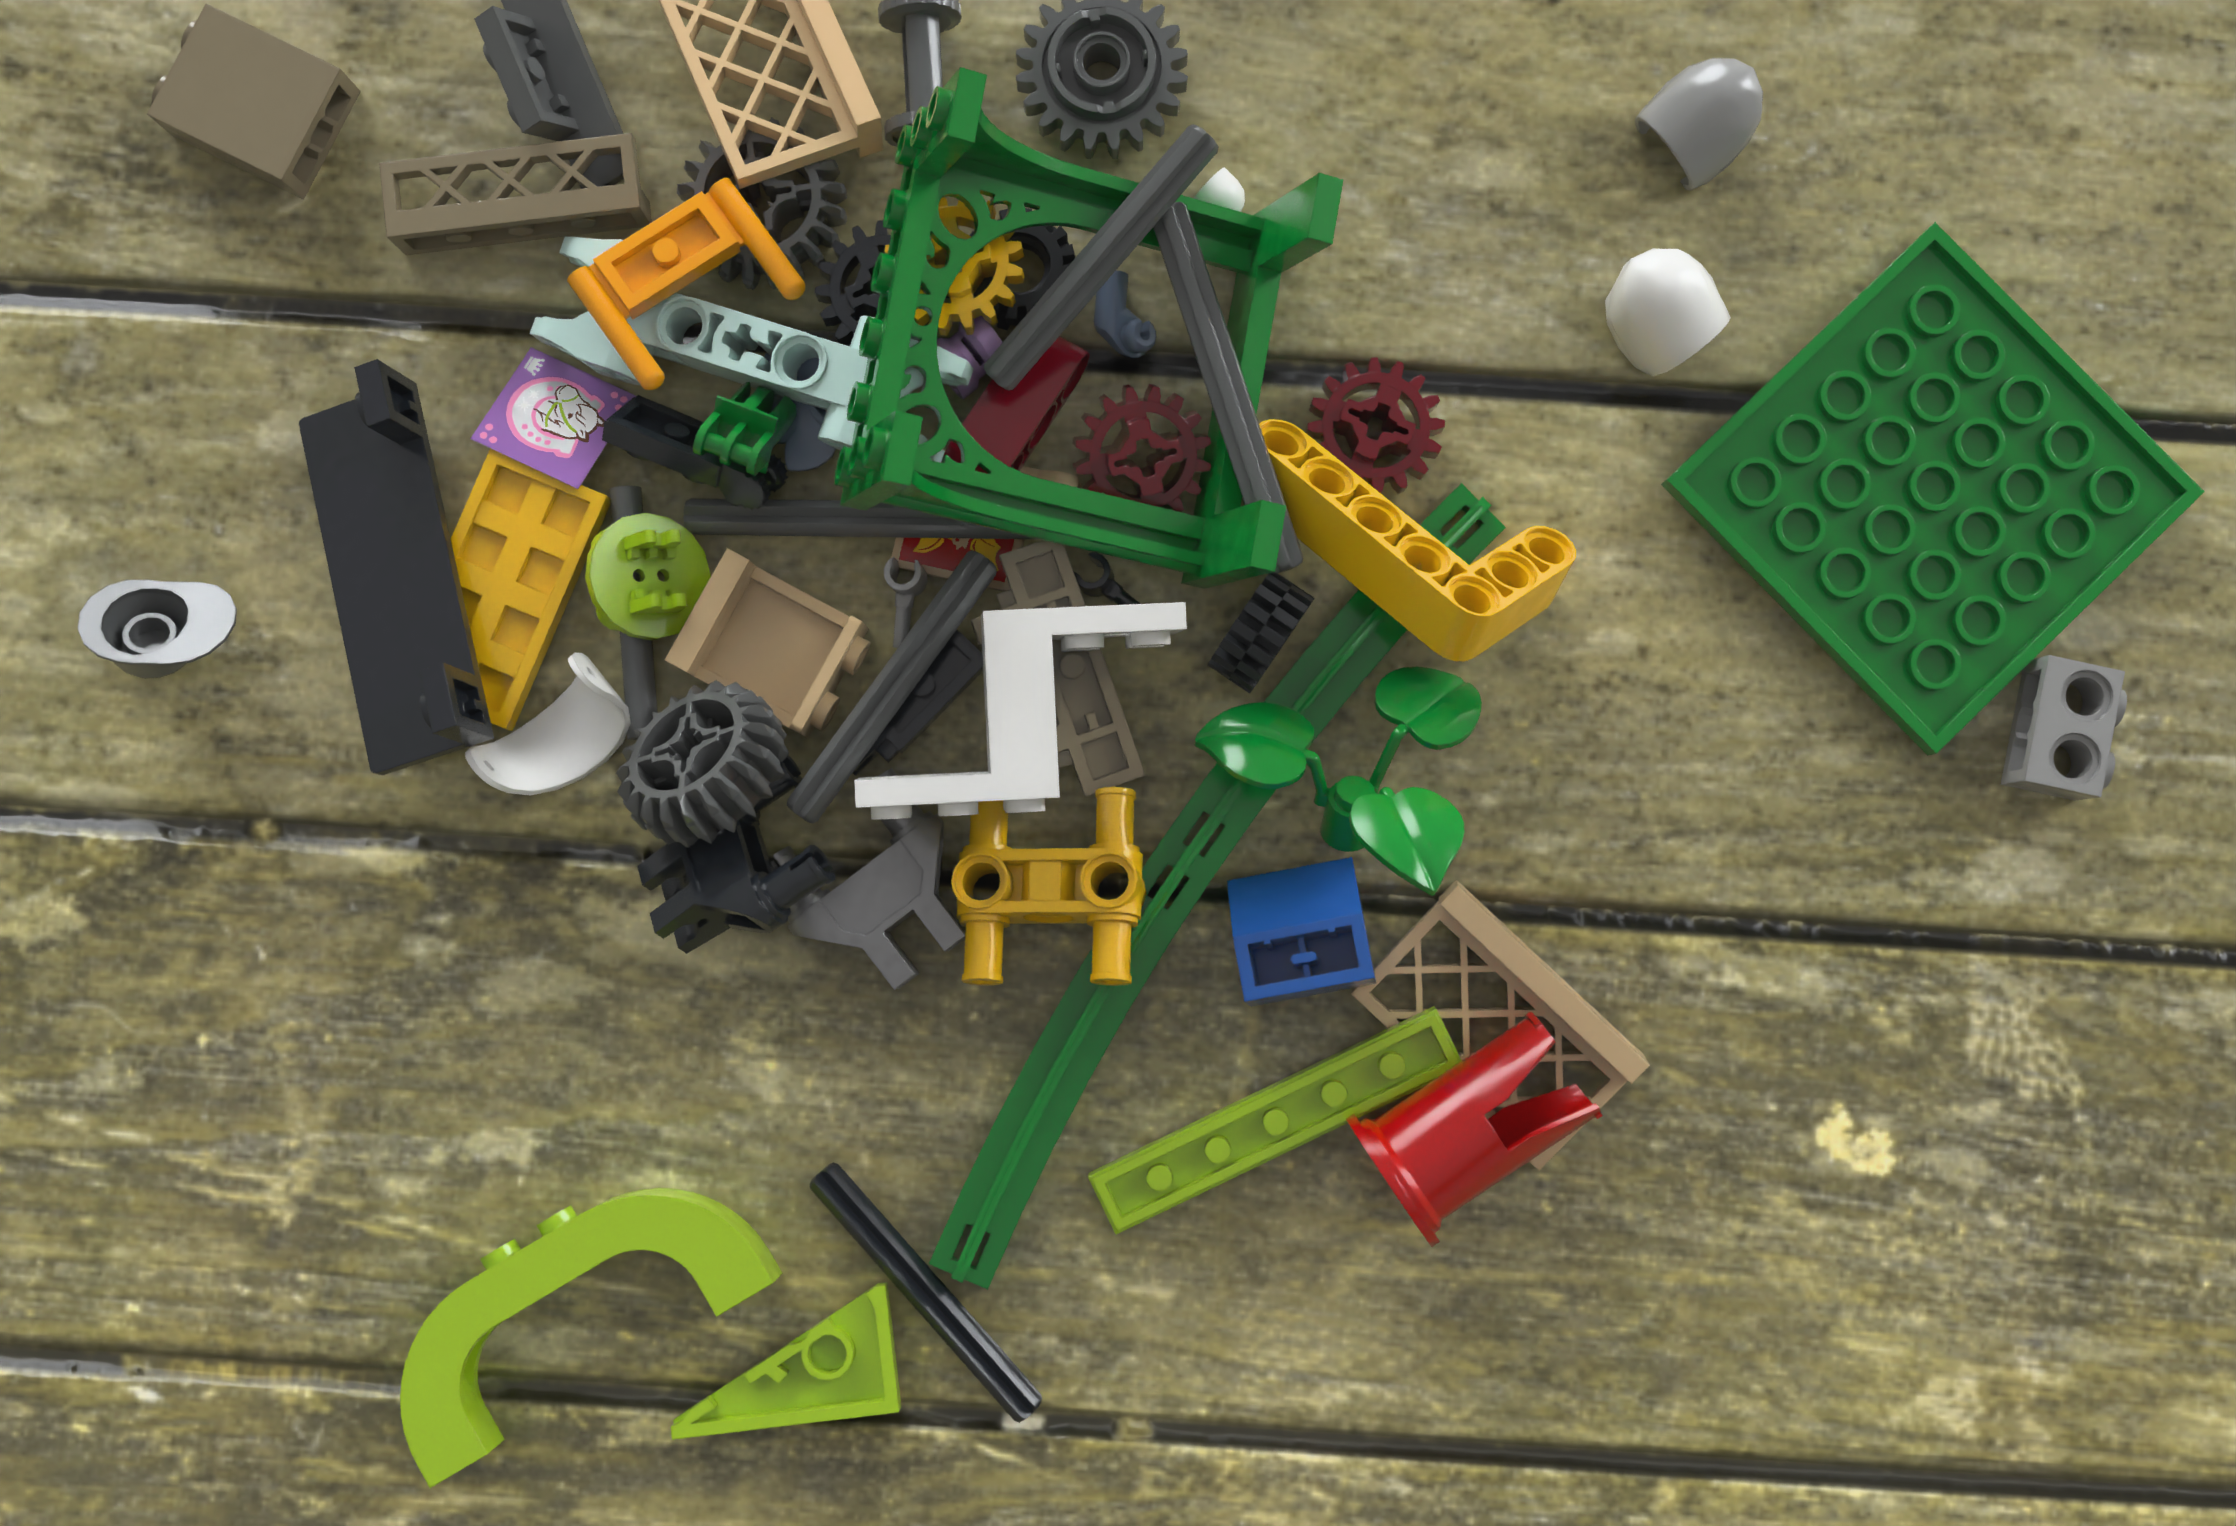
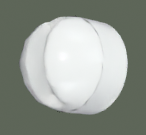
(1223, 191)

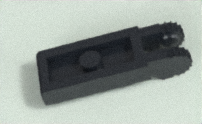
(667, 438)

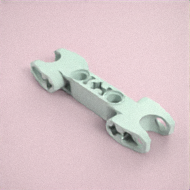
(721, 346)

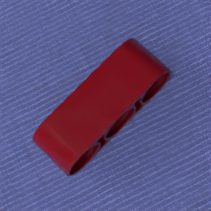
(1016, 420)

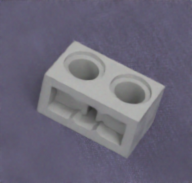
(2046, 721)

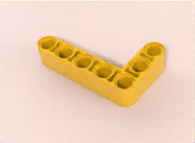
(1405, 568)

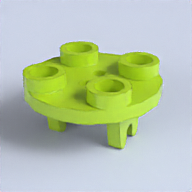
(645, 546)

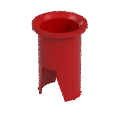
(1443, 1149)

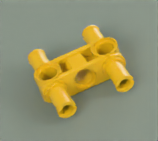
(1051, 889)

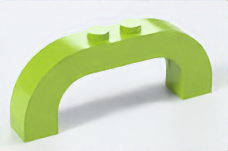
(439, 1384)

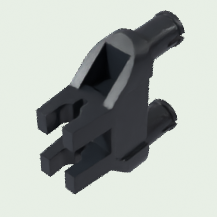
(731, 879)

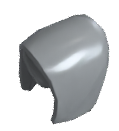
(1705, 116)

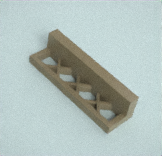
(520, 217)

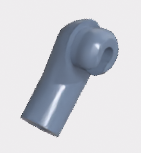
(1117, 323)

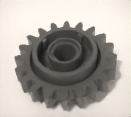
(1093, 107)

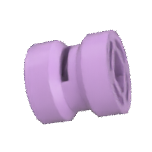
(981, 345)

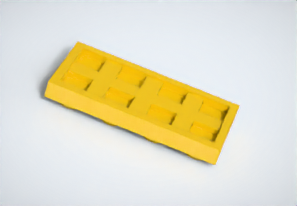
(517, 568)

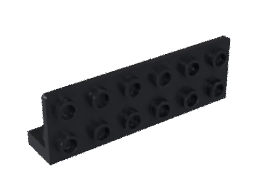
(394, 574)

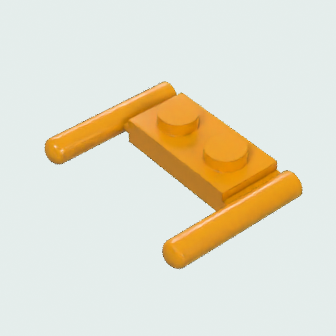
(668, 258)

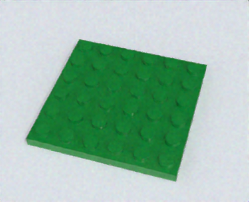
(1932, 489)

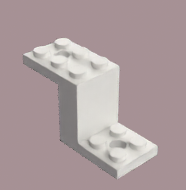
(1021, 707)

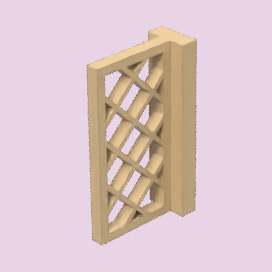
(832, 69)
(1529, 977)

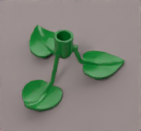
(1406, 831)

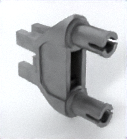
(883, 896)

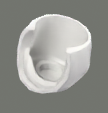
(1664, 309)

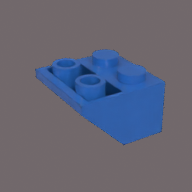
(1299, 932)

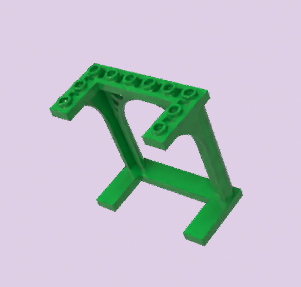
(965, 156)

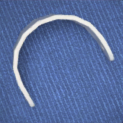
(561, 742)

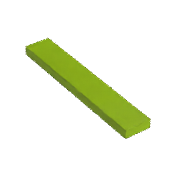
(1274, 1120)

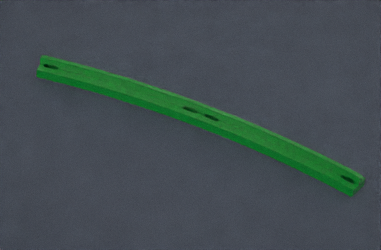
(1093, 1012)

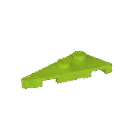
(825, 1374)

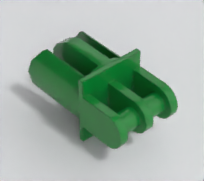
(745, 428)

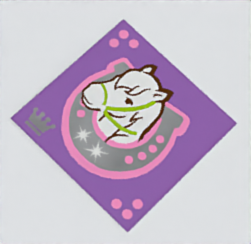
(551, 417)

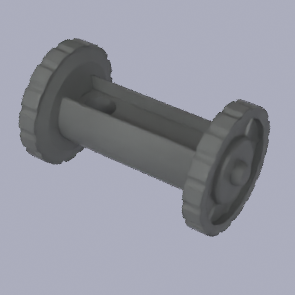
(920, 28)

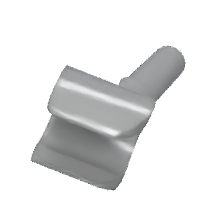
(904, 596)

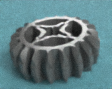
(788, 203)
(702, 763)

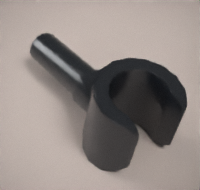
(1106, 584)

